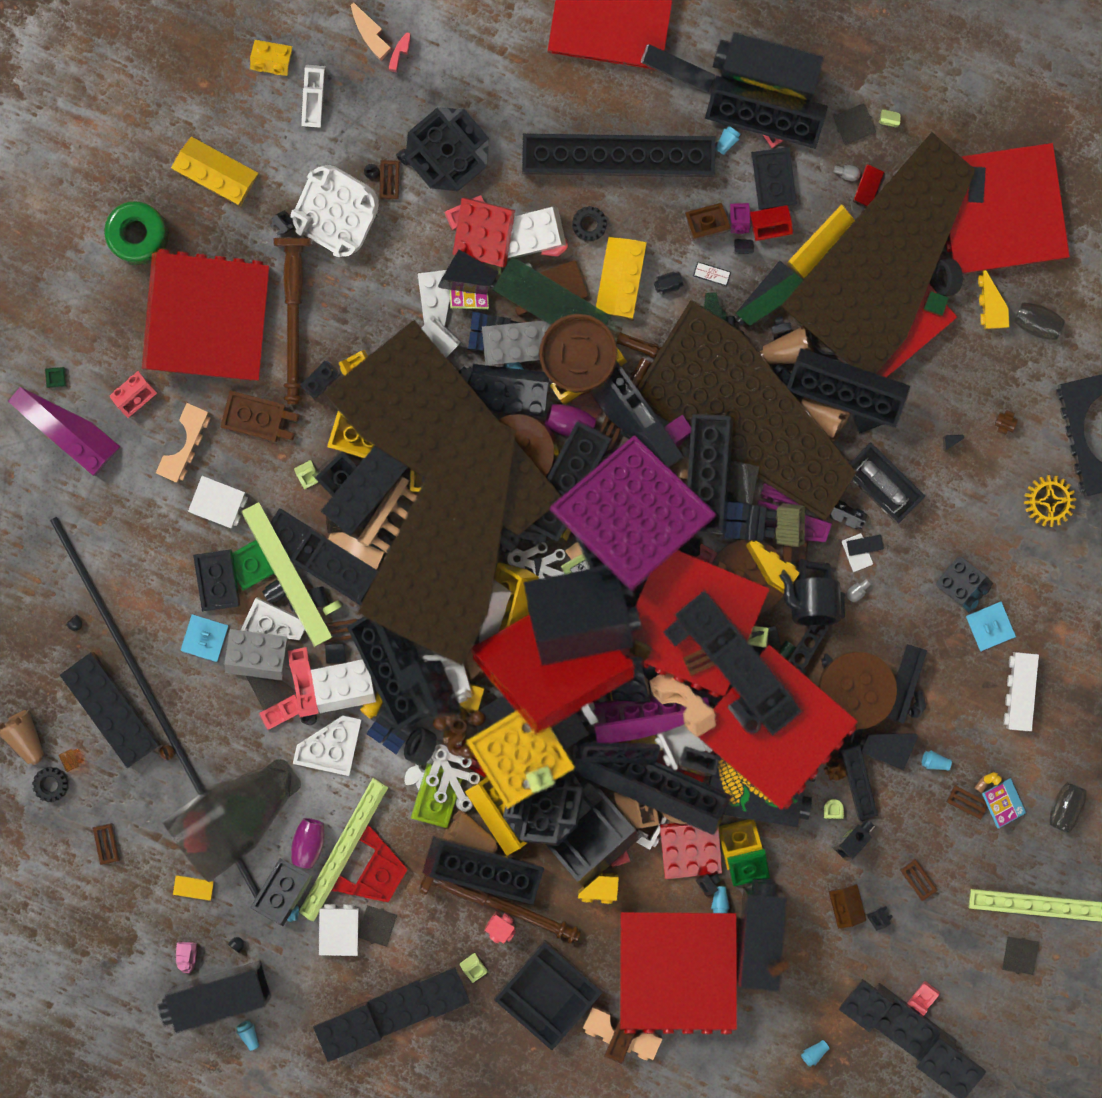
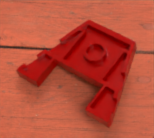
(380, 875)

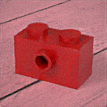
(771, 223)

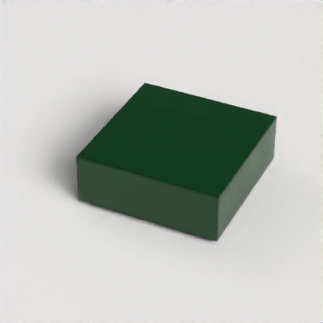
(936, 303)
(55, 377)

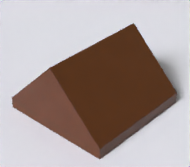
(707, 221)

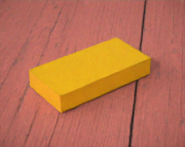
(193, 887)

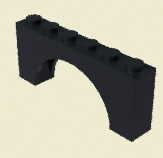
(1076, 400)

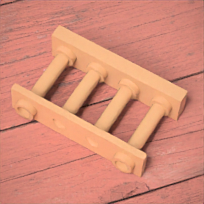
(379, 518)

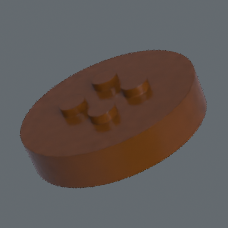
(578, 353)
(535, 440)
(738, 556)
(860, 686)

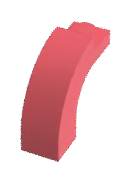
(301, 672)

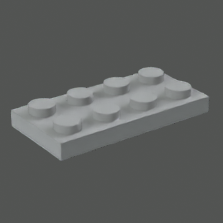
(513, 342)

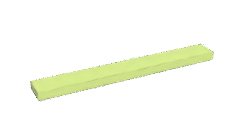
(286, 574)
(343, 849)
(1035, 905)

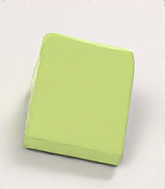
(890, 118)
(304, 473)
(540, 779)
(473, 968)

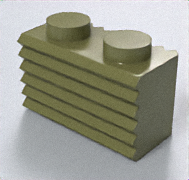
(790, 525)

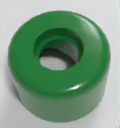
(116, 237)

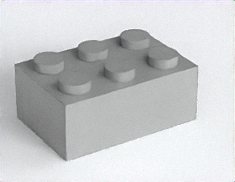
(256, 654)

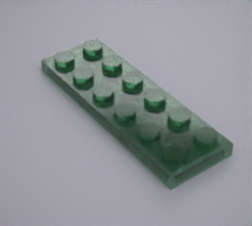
(542, 295)

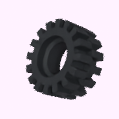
(589, 212)
(40, 790)

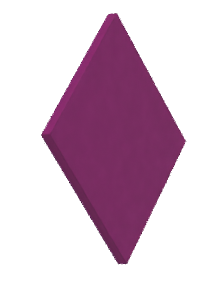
(632, 512)

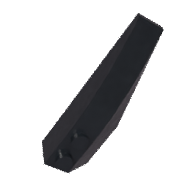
(334, 474)

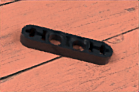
(807, 652)

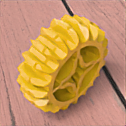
(1050, 492)

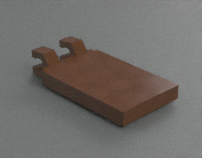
(566, 276)
(257, 417)

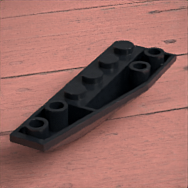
(633, 416)

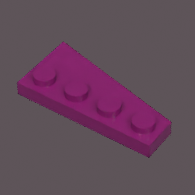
(815, 528)

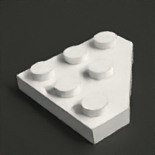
(330, 747)

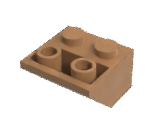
(636, 812)

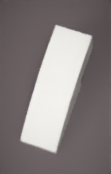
(313, 95)

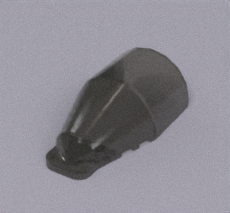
(231, 817)

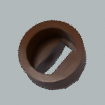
(171, 752)

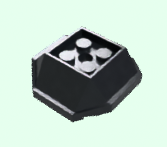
(445, 128)
(548, 826)

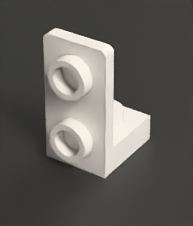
(653, 841)

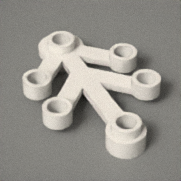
(529, 563)
(450, 775)

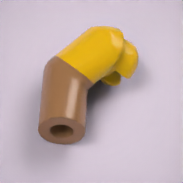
(986, 780)

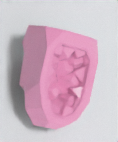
(186, 956)

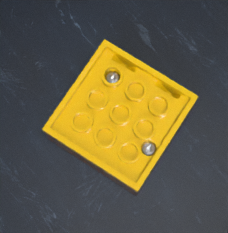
(512, 750)

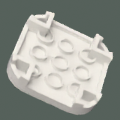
(335, 210)

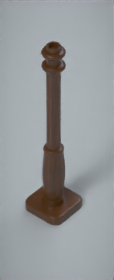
(293, 290)
(482, 898)

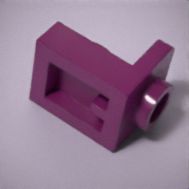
(740, 218)

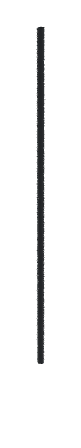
(140, 679)

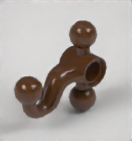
(459, 725)

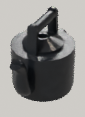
(814, 599)

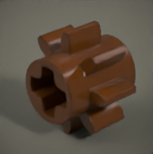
(1006, 422)
(835, 769)

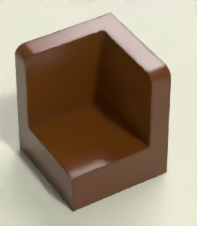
(794, 553)

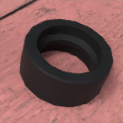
(955, 277)
(420, 746)

